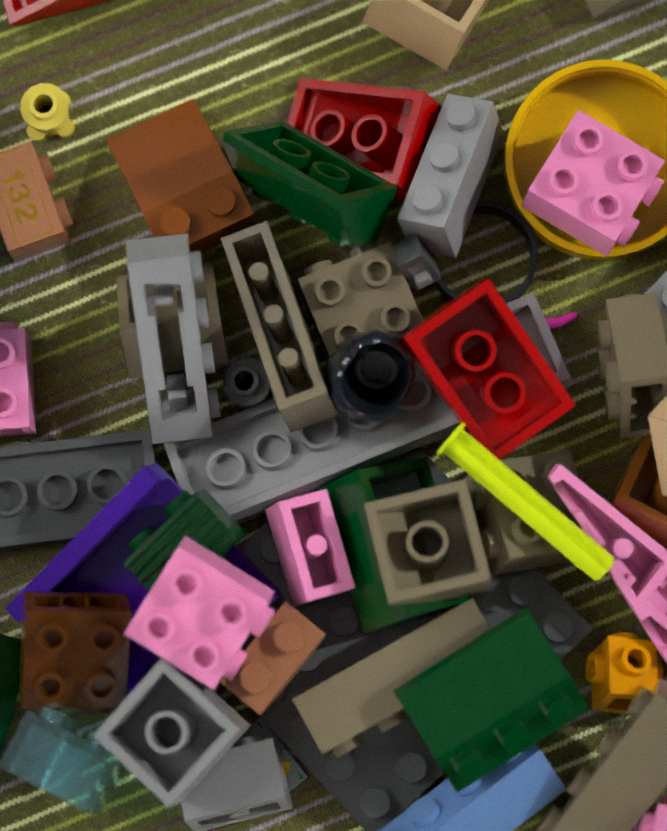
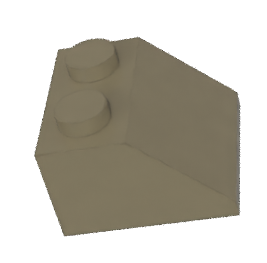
(169, 324)
(428, 545)

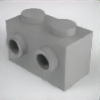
(240, 786)

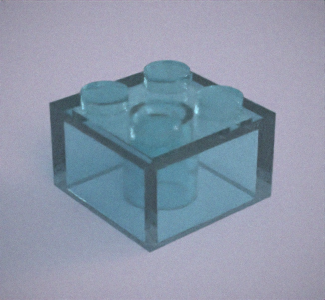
(62, 760)

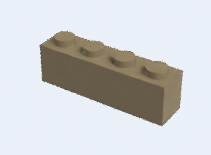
(279, 327)
(364, 692)
(624, 777)

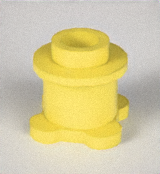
(54, 121)

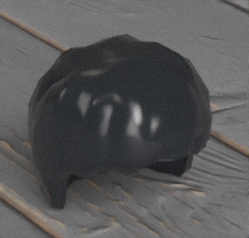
(370, 375)

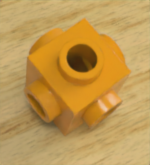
(620, 670)

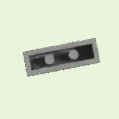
(451, 174)

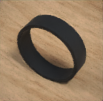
(520, 223)

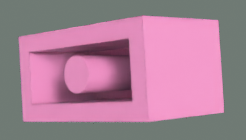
(309, 547)

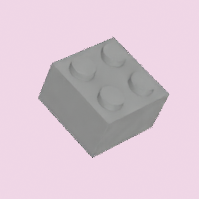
(171, 732)

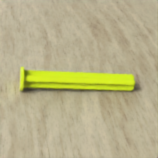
(527, 503)

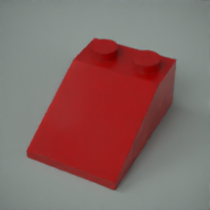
(369, 125)
(487, 369)

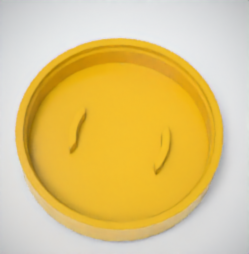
(616, 95)

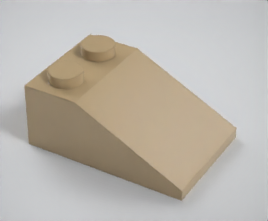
(426, 26)

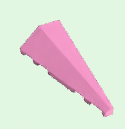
(639, 559)

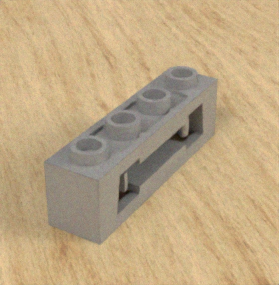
(167, 263)

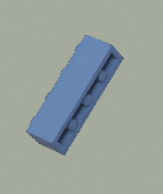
(492, 803)

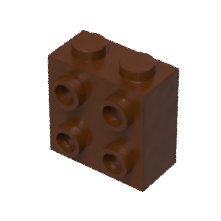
(74, 650)

